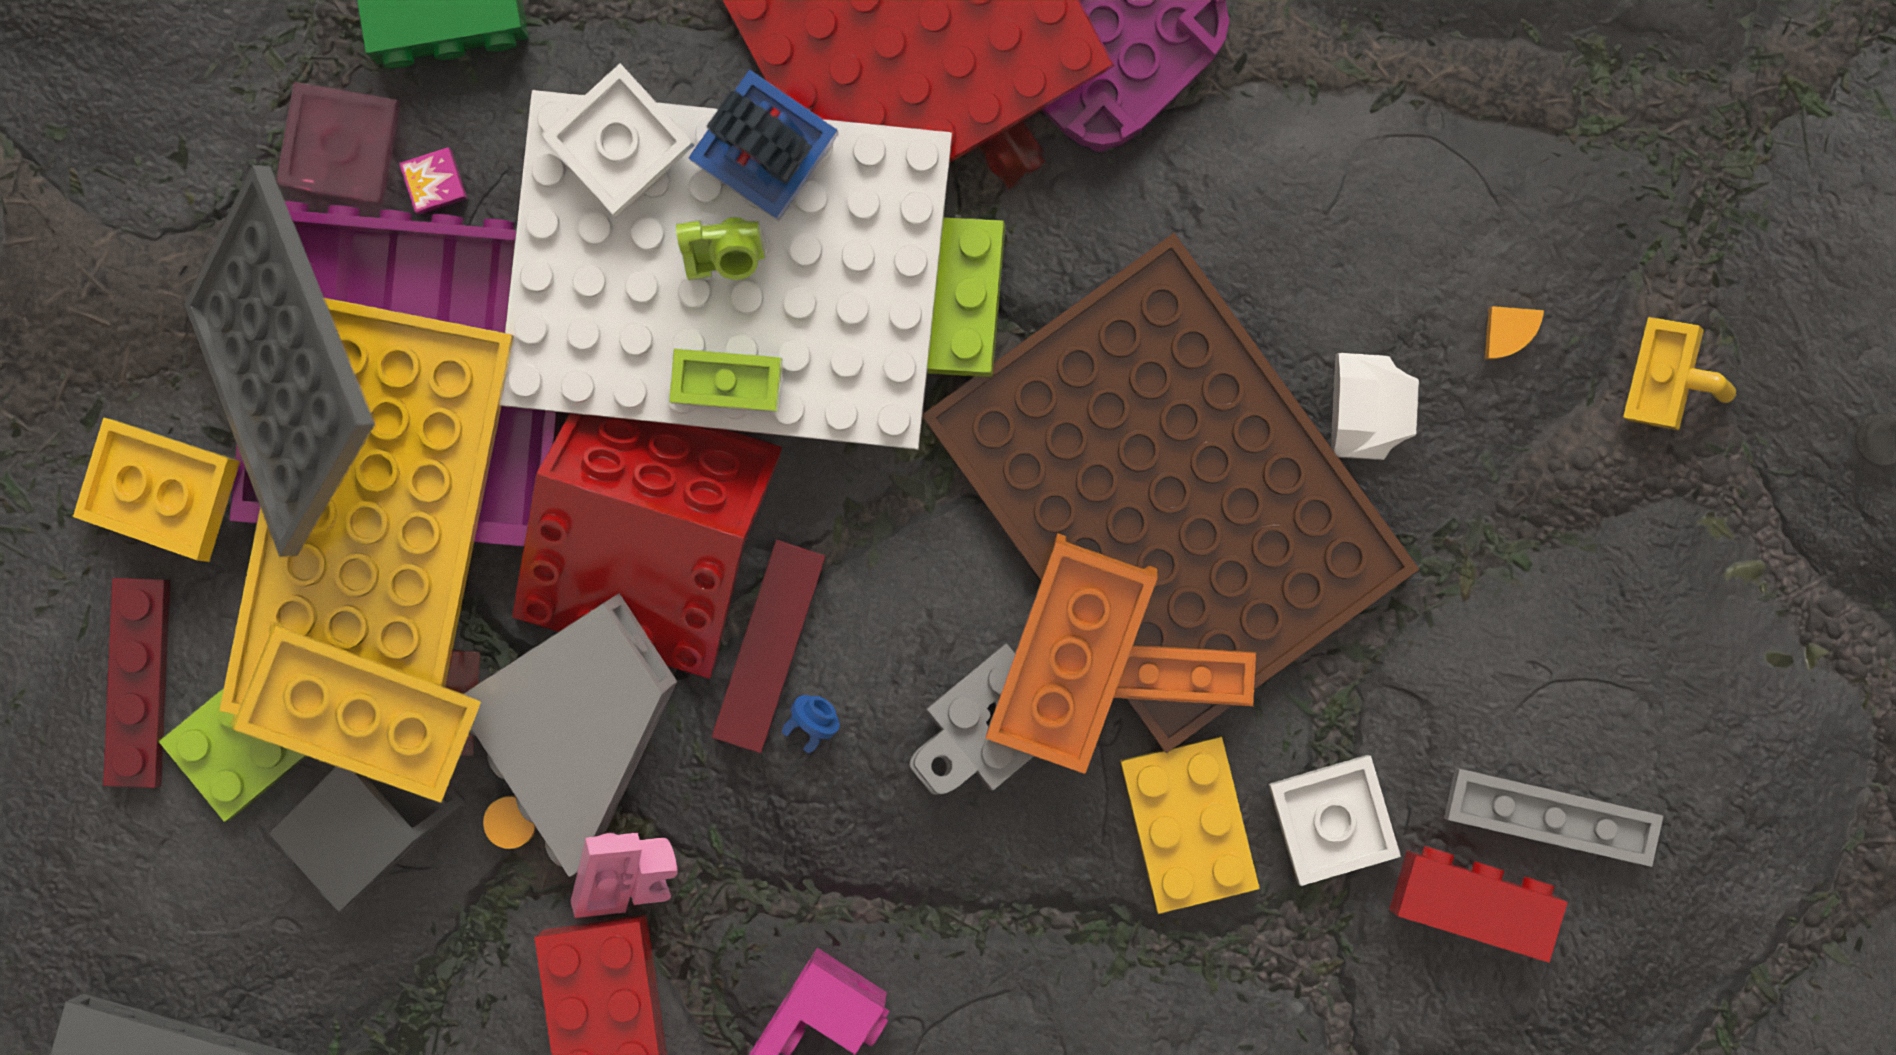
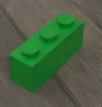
(444, 28)

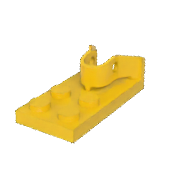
(356, 713)

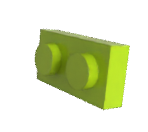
(725, 380)

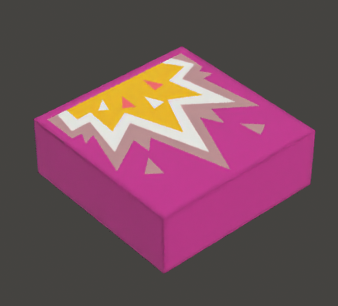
(433, 180)

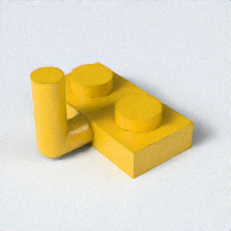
(1668, 372)

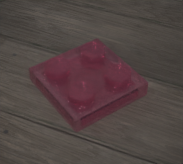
(338, 143)

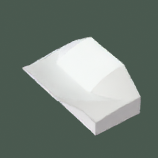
(1371, 406)

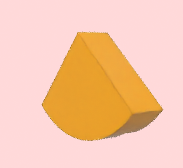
(1510, 330)

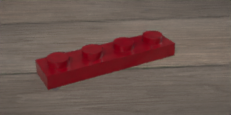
(136, 682)

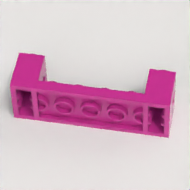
(830, 1001)

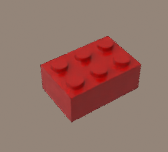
(601, 988)

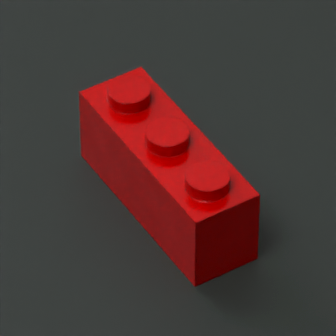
(1478, 903)

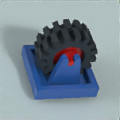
(763, 144)

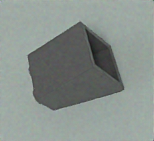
(357, 831)

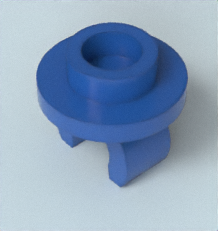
(815, 717)

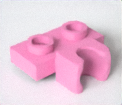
(621, 868)

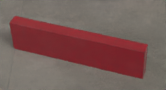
(768, 646)

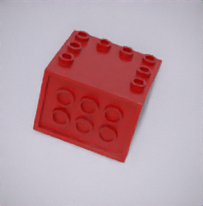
(647, 518)

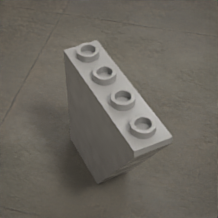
(574, 724)

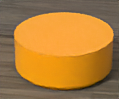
(506, 824)

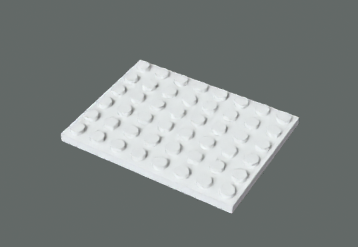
(835, 297)

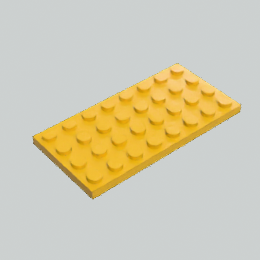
(401, 528)

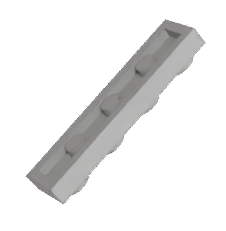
(1553, 817)

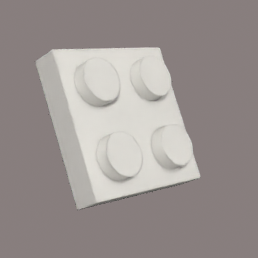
(617, 140)
(1334, 820)

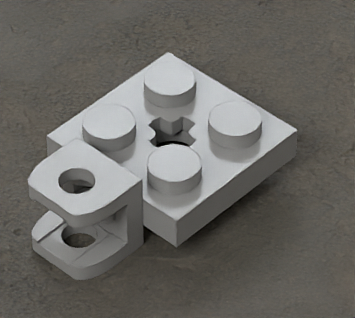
(963, 727)

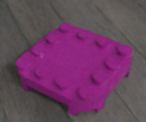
(1155, 55)

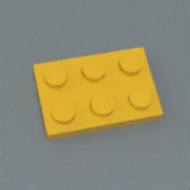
(156, 489)
(1189, 824)

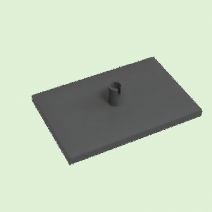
(277, 362)

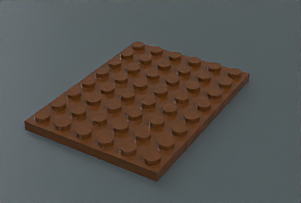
(1175, 448)

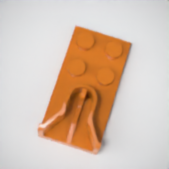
(1071, 655)

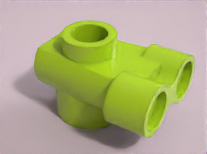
(725, 247)

